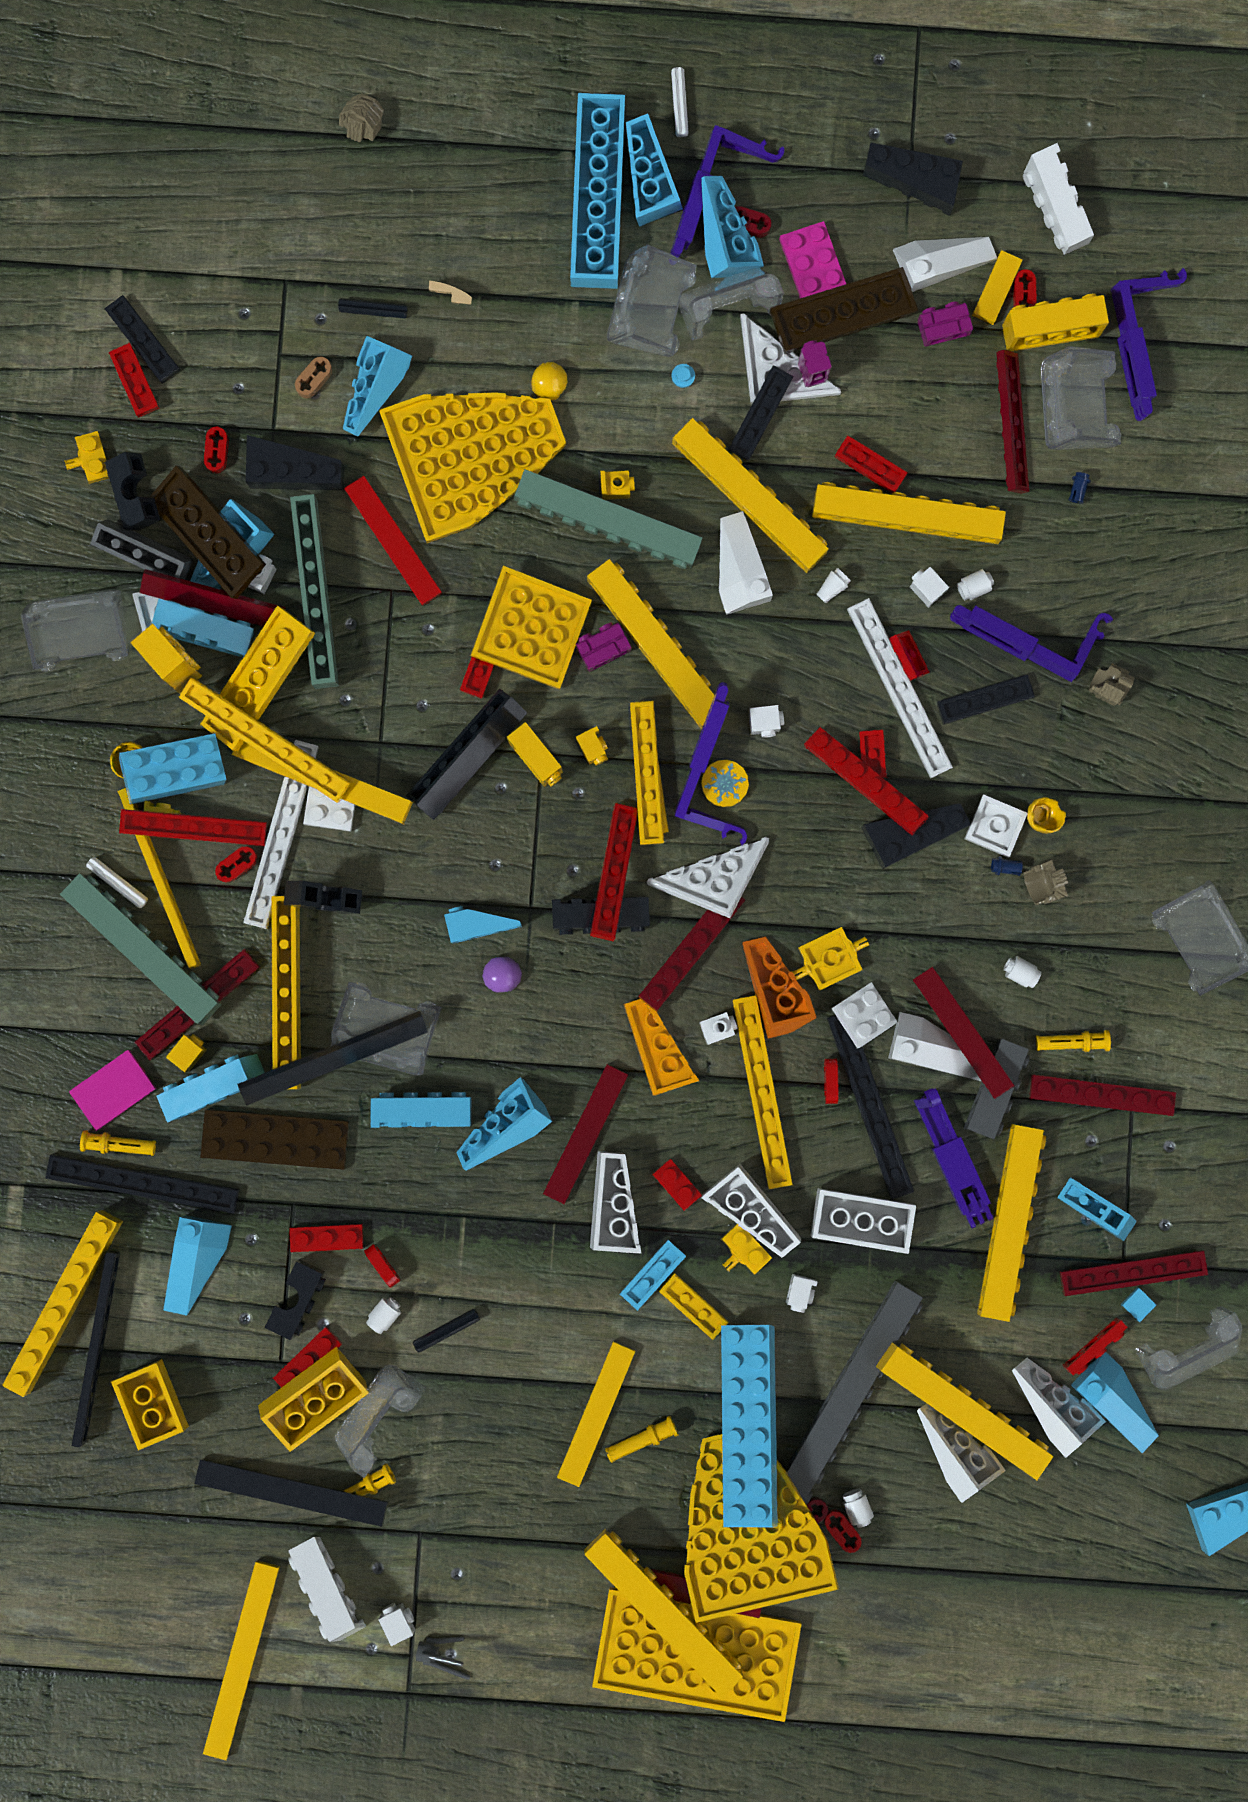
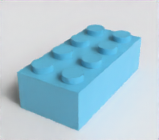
(172, 768)

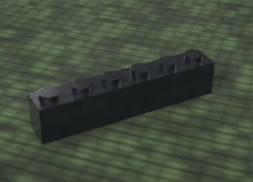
(466, 754)

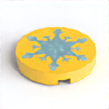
(725, 783)

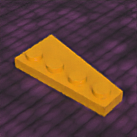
(659, 1054)

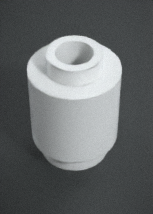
(975, 585)
(1022, 972)
(383, 1315)
(857, 1508)

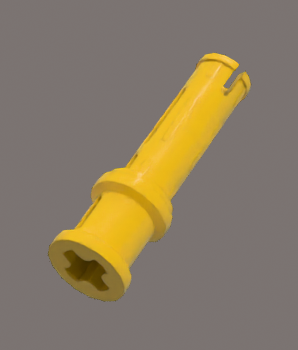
(1085, 1041)
(102, 1142)
(652, 1435)
(371, 1483)

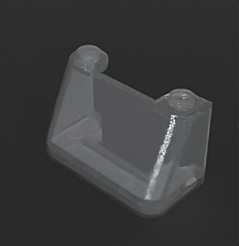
(650, 301)
(699, 302)
(1077, 400)
(75, 628)
(1204, 936)
(364, 1013)
(1170, 1370)
(387, 1389)

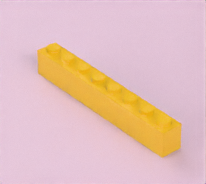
(750, 495)
(908, 513)
(652, 639)
(285, 983)
(1010, 1223)
(62, 1303)
(964, 1411)
(663, 1612)

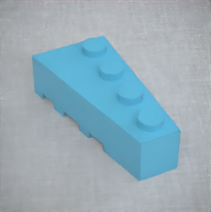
(652, 182)
(203, 629)
(208, 1088)
(421, 1111)
(1220, 1518)

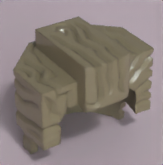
(361, 117)
(1111, 684)
(1045, 883)

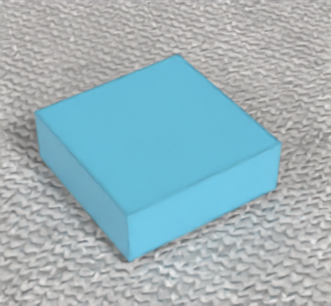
(1138, 1304)

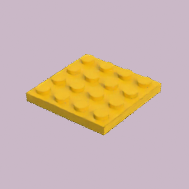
(531, 627)

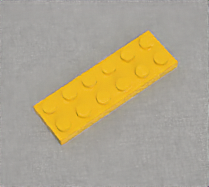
(263, 670)

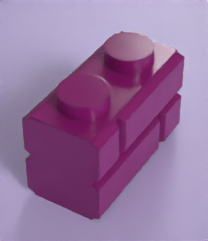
(944, 324)
(814, 363)
(603, 646)

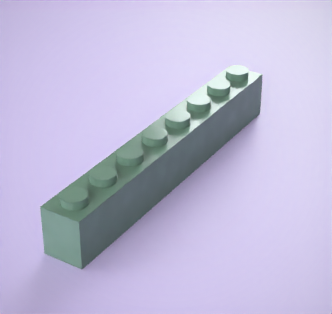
(608, 519)
(314, 590)
(141, 949)

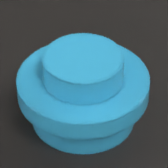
(683, 375)

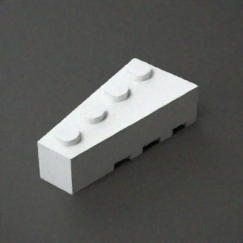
(1057, 199)
(613, 1206)
(752, 1210)
(324, 1590)

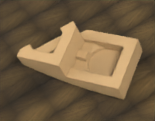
(458, 295)

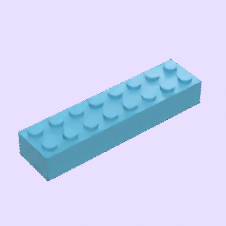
(597, 190)
(749, 1426)

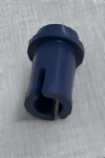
(1079, 487)
(1005, 866)

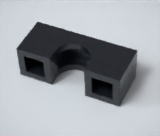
(124, 475)
(322, 898)
(288, 1320)

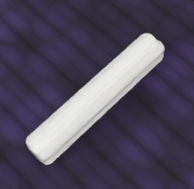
(679, 101)
(117, 882)

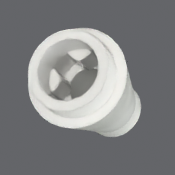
(833, 585)

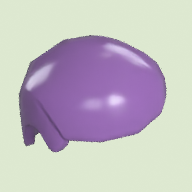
(501, 974)

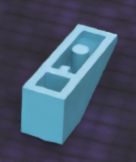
(471, 924)
(1097, 1209)

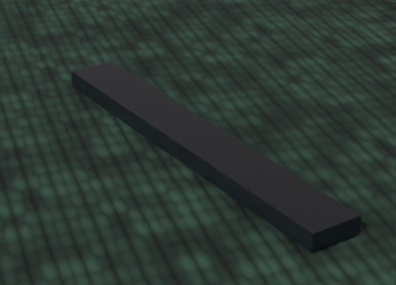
(332, 1058)
(872, 1112)
(142, 1183)
(96, 1348)
(291, 1492)

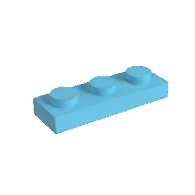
(652, 1274)

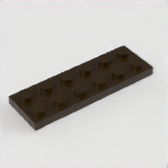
(844, 310)
(207, 532)
(274, 1139)

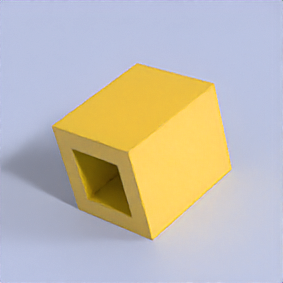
(187, 1052)

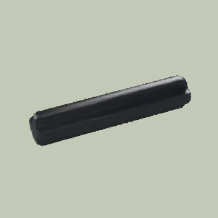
(372, 308)
(446, 1330)

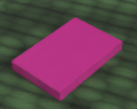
(112, 1090)

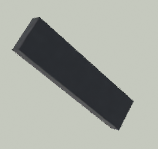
(142, 339)
(760, 413)
(985, 699)

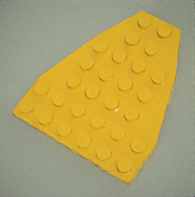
(468, 453)
(750, 1566)

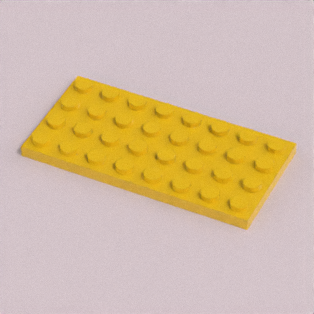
(643, 1663)

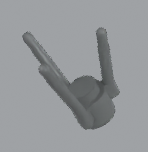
(429, 1655)

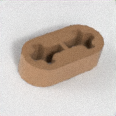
(318, 380)

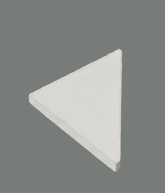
(763, 352)
(716, 880)

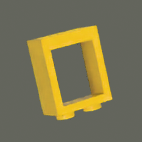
(535, 755)

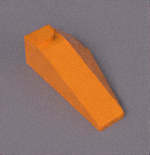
(779, 996)

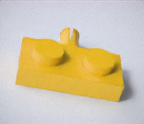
(90, 457)
(744, 1250)

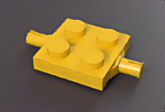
(830, 958)

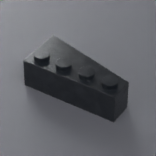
(915, 174)
(286, 467)
(894, 843)
(579, 914)

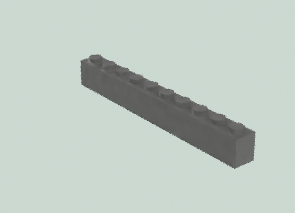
(851, 1388)

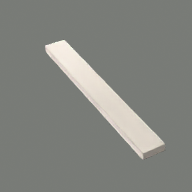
(899, 688)
(277, 847)

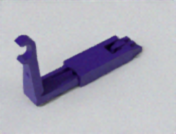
(694, 200)
(1132, 339)
(1024, 645)
(699, 763)
(953, 1158)

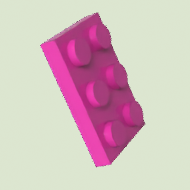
(812, 260)

